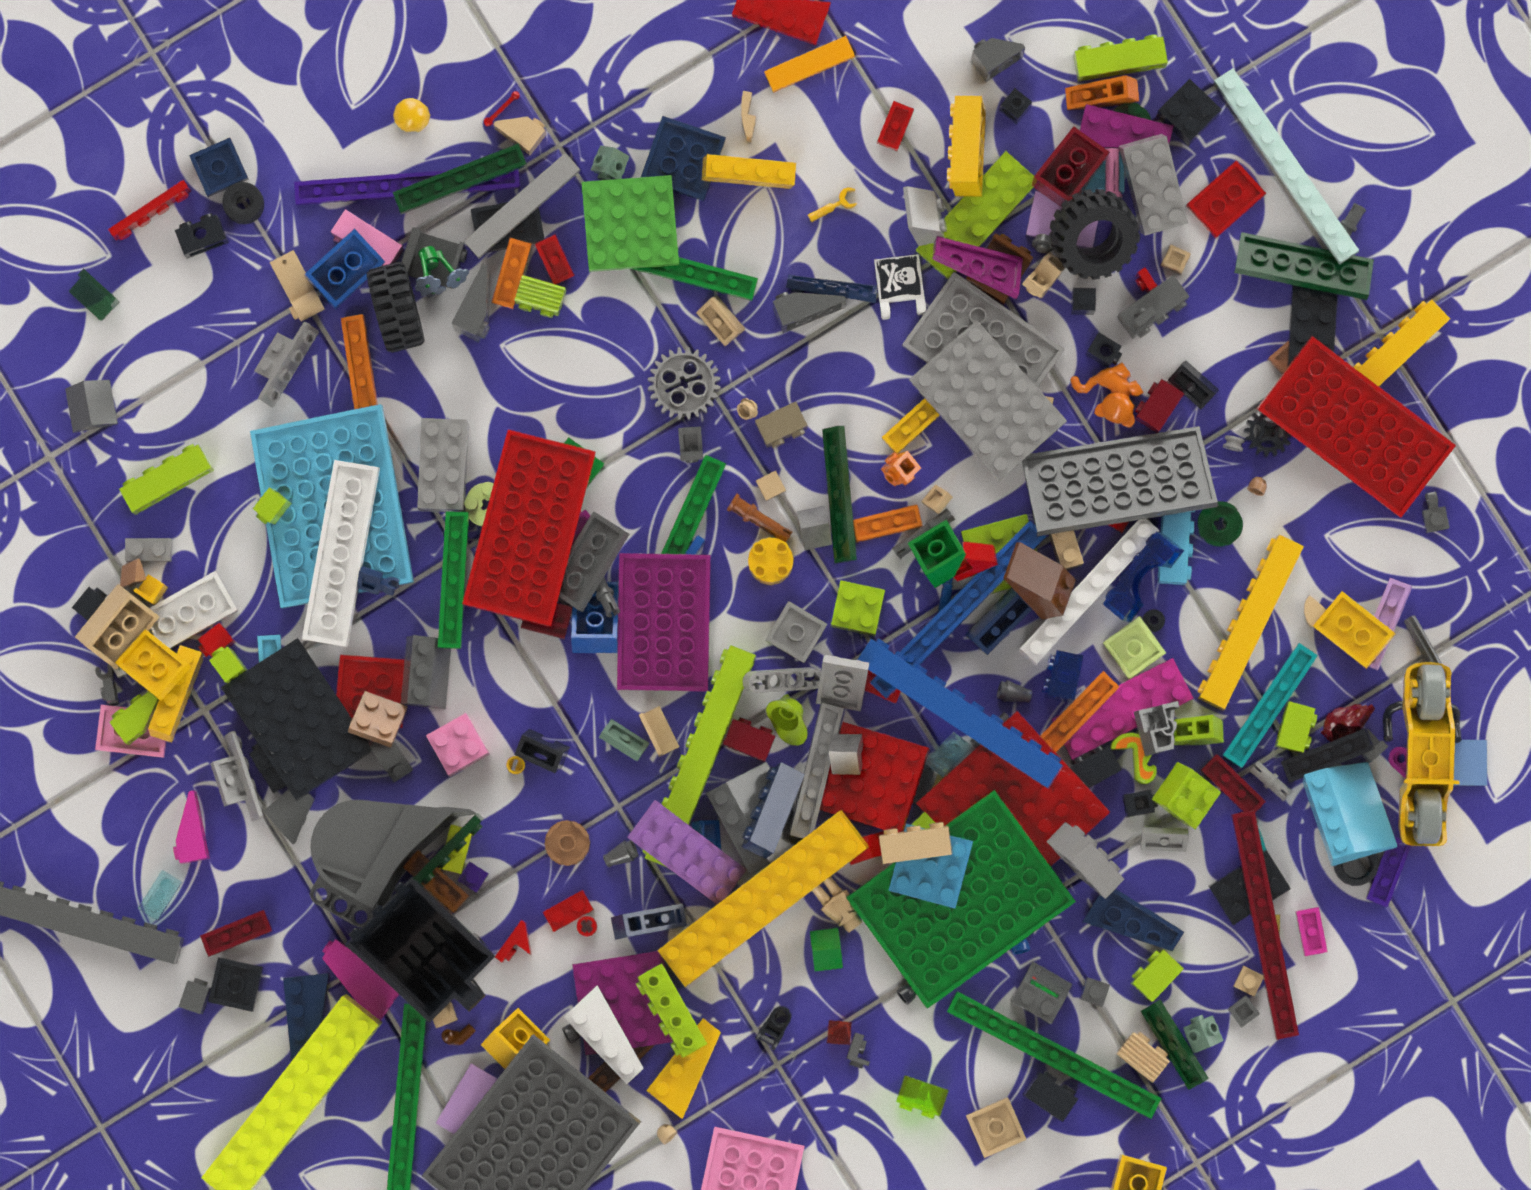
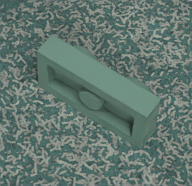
(624, 740)

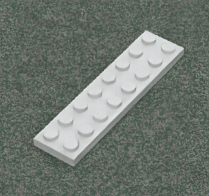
(340, 553)

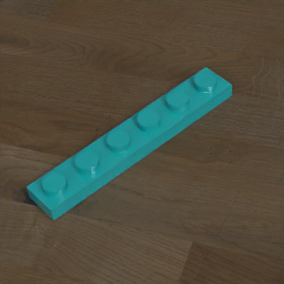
(1270, 705)

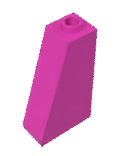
(359, 979)

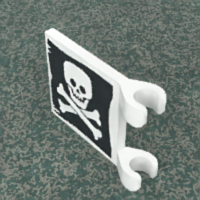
(899, 281)

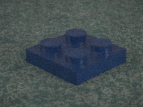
(218, 167)

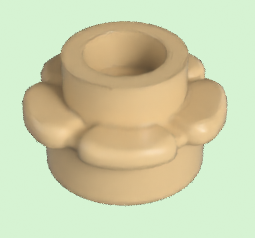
(747, 409)

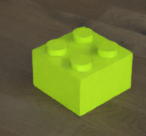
(857, 608)
(1186, 795)

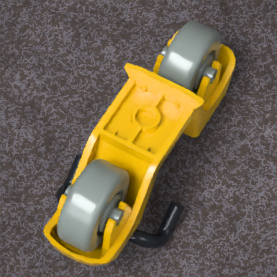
(1431, 739)

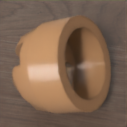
(1257, 486)

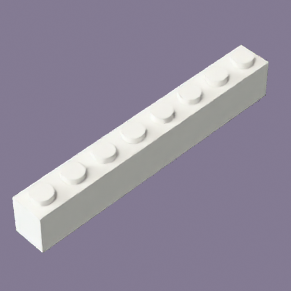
(1089, 590)

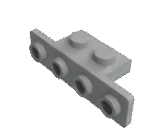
(282, 361)
(234, 778)

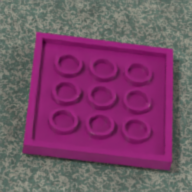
(617, 984)

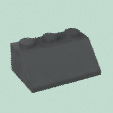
(425, 673)

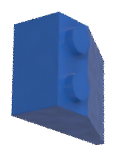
(344, 268)
(593, 629)

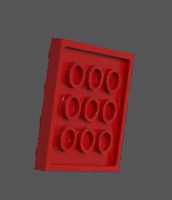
(885, 785)

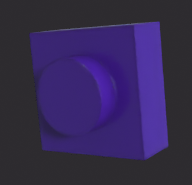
(473, 877)

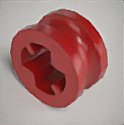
(579, 926)

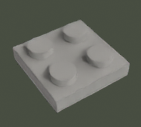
(796, 632)

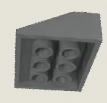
(734, 805)

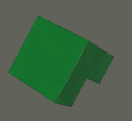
(826, 949)

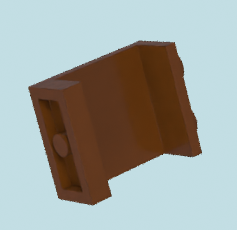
(1003, 244)

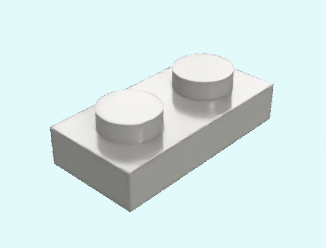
(148, 549)
(1164, 839)

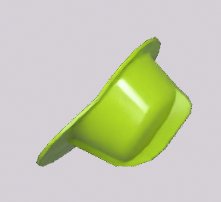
(787, 720)

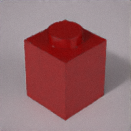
(214, 639)

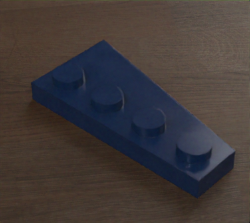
(1129, 918)
(304, 1007)

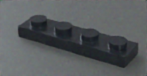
(1328, 755)

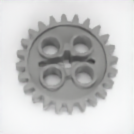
(692, 402)

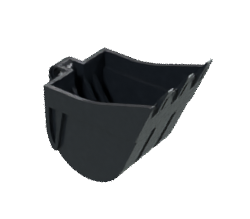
(422, 951)

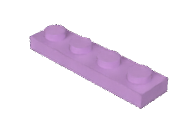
(1390, 610)

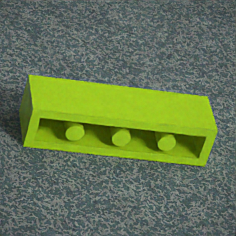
(1120, 58)
(166, 479)

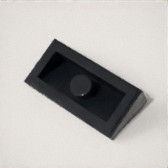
(1193, 384)

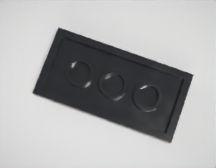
(1311, 315)

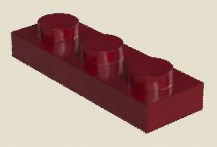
(1232, 785)
(236, 933)

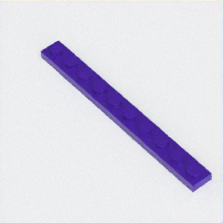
(381, 187)

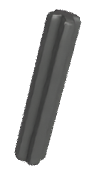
(1421, 640)

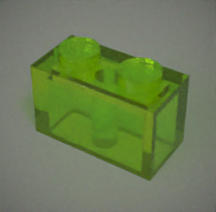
(921, 1096)

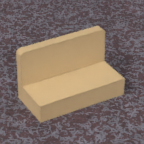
(659, 731)

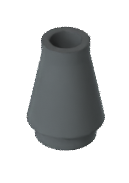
(1012, 692)
(621, 854)

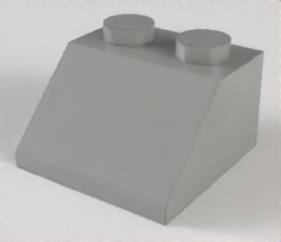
(924, 215)

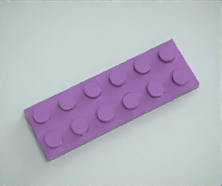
(686, 853)

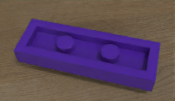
(1388, 873)

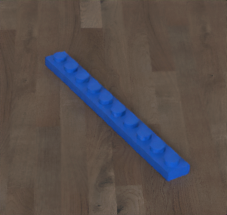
(960, 606)

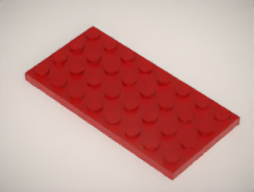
(1356, 427)
(529, 528)

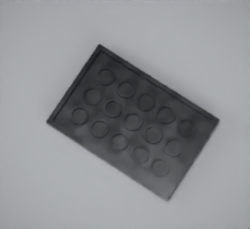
(296, 719)

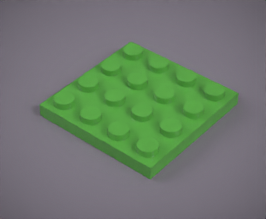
(630, 223)

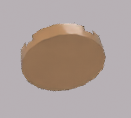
(567, 843)

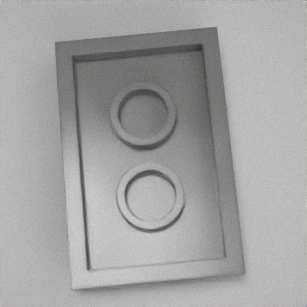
(842, 682)

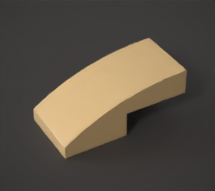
(748, 121)

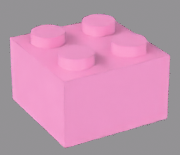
(457, 744)

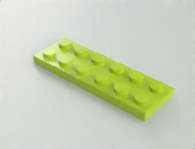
(979, 217)

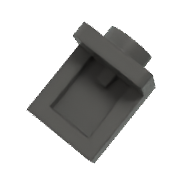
(690, 444)

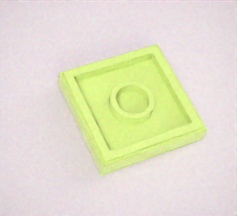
(1134, 647)

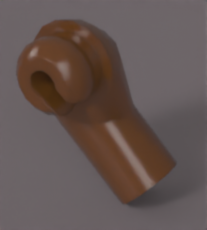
(454, 1037)

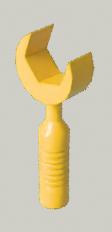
(830, 207)

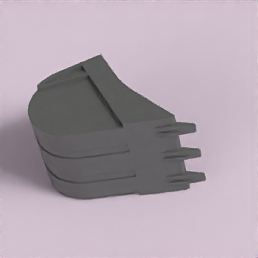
(363, 850)

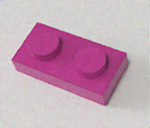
(1311, 931)

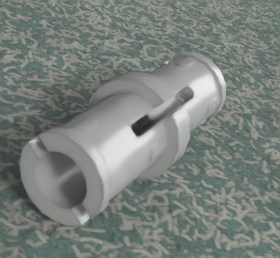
(1270, 780)

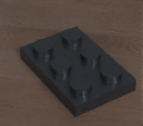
(528, 230)
(1232, 894)

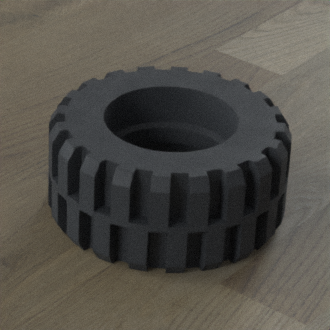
(1108, 255)
(395, 307)

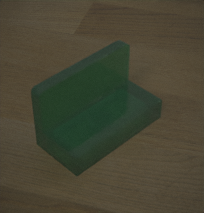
(93, 295)

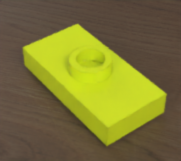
(458, 859)

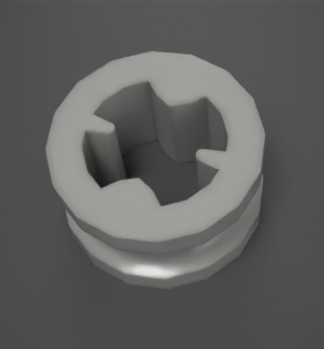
(1233, 443)

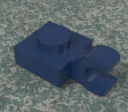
(373, 582)

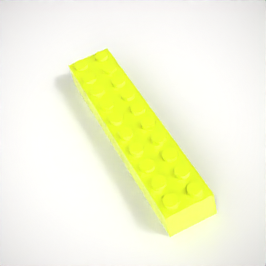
(293, 1097)

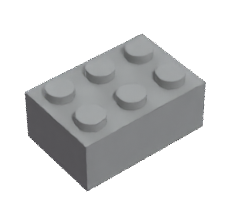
(1085, 859)

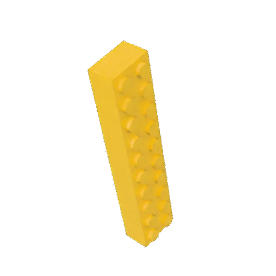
(763, 898)

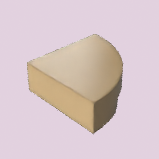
(1312, 610)

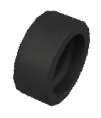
(1372, 871)

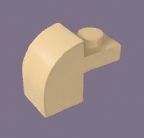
(1044, 275)

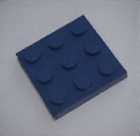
(680, 153)

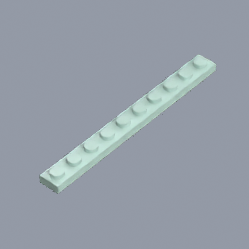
(1286, 166)

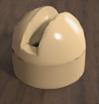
(666, 1133)

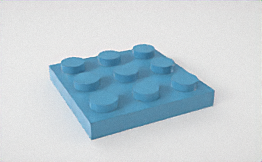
(935, 877)

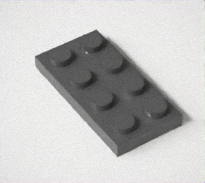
(591, 559)

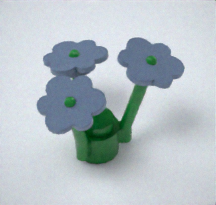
(428, 284)

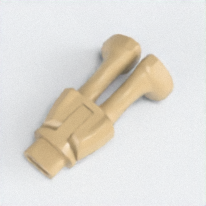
(837, 906)

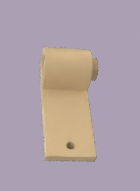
(298, 289)

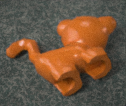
(1117, 405)

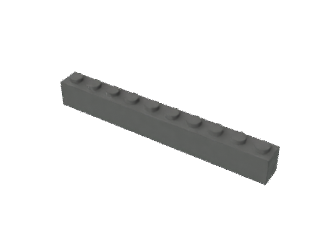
(89, 925)

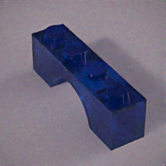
(1125, 597)

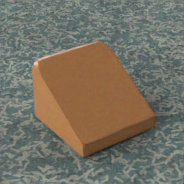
(132, 574)

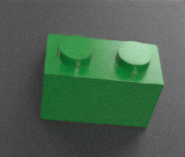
(938, 553)

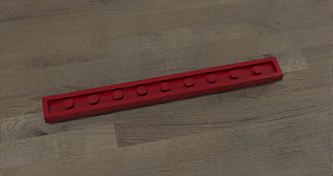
(1265, 924)

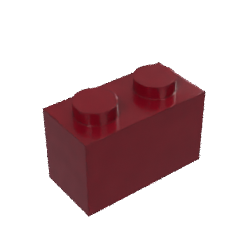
(1159, 405)
(749, 739)

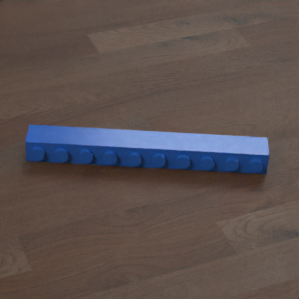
(959, 713)

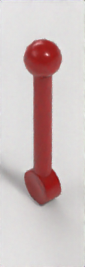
(489, 121)

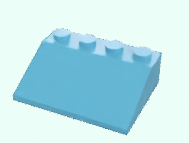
(1348, 812)

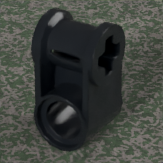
(774, 1028)

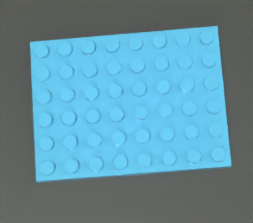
(299, 466)

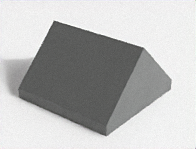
(91, 405)

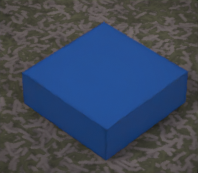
(696, 545)

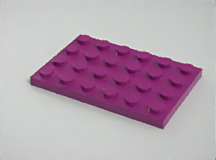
(663, 622)

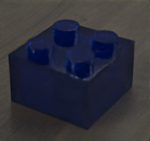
(1063, 676)

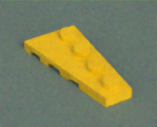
(681, 1075)

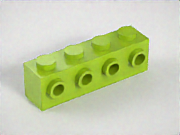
(671, 1010)

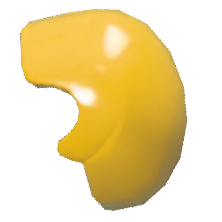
(411, 115)

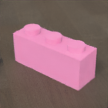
(382, 244)

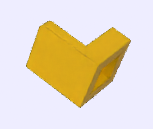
(151, 590)

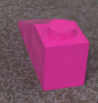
(191, 837)

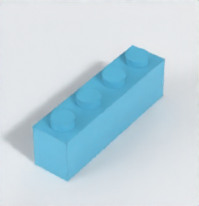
(1178, 529)

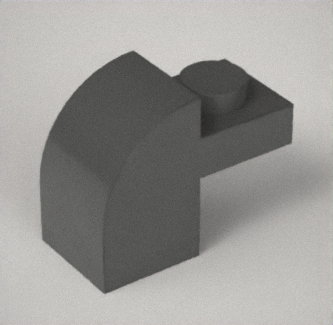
(391, 759)

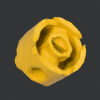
(770, 561)

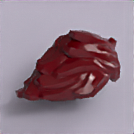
(1346, 721)

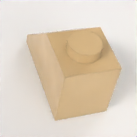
(522, 131)

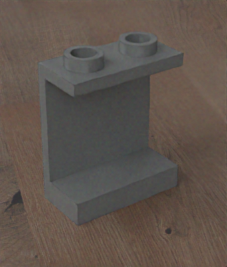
(452, 252)

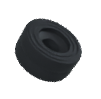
(240, 190)

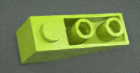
(136, 718)

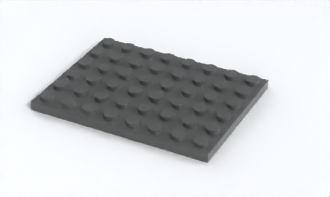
(534, 1130)

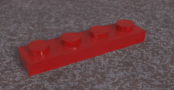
(156, 206)

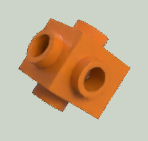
(900, 468)

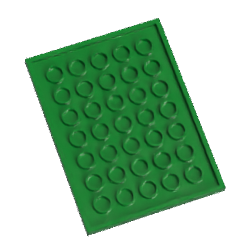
(1001, 902)

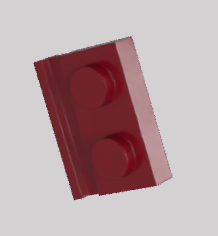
(559, 624)

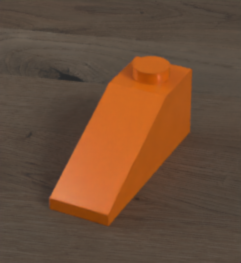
(1103, 93)

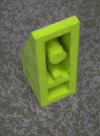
(1199, 730)

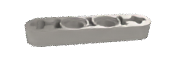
(783, 680)

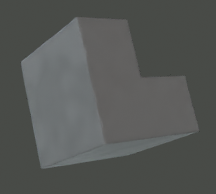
(814, 527)
(846, 754)

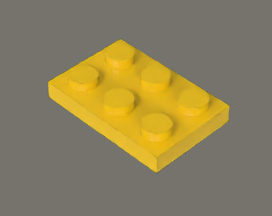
(1354, 630)
(153, 665)

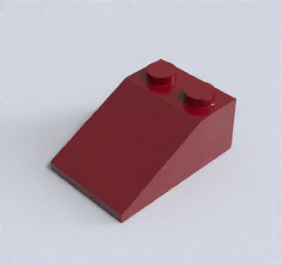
(1070, 167)

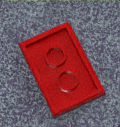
(1226, 199)

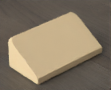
(720, 320)

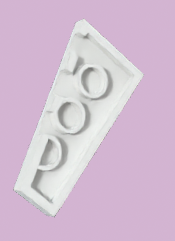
(601, 1030)

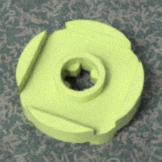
(474, 502)

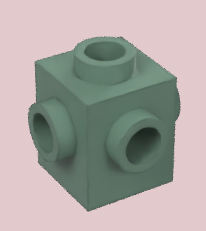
(609, 163)
(1202, 1033)

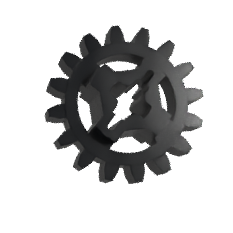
(1273, 440)

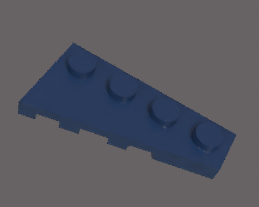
(850, 290)

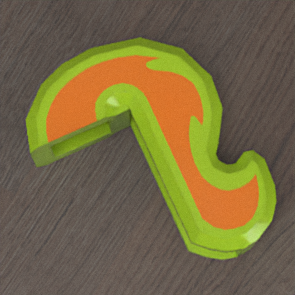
(1142, 772)

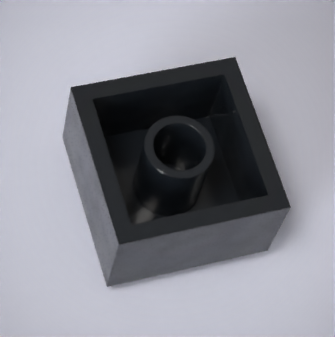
(1189, 112)
(1050, 1096)

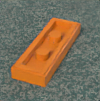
(511, 272)
(887, 523)

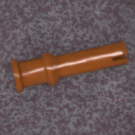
(750, 513)

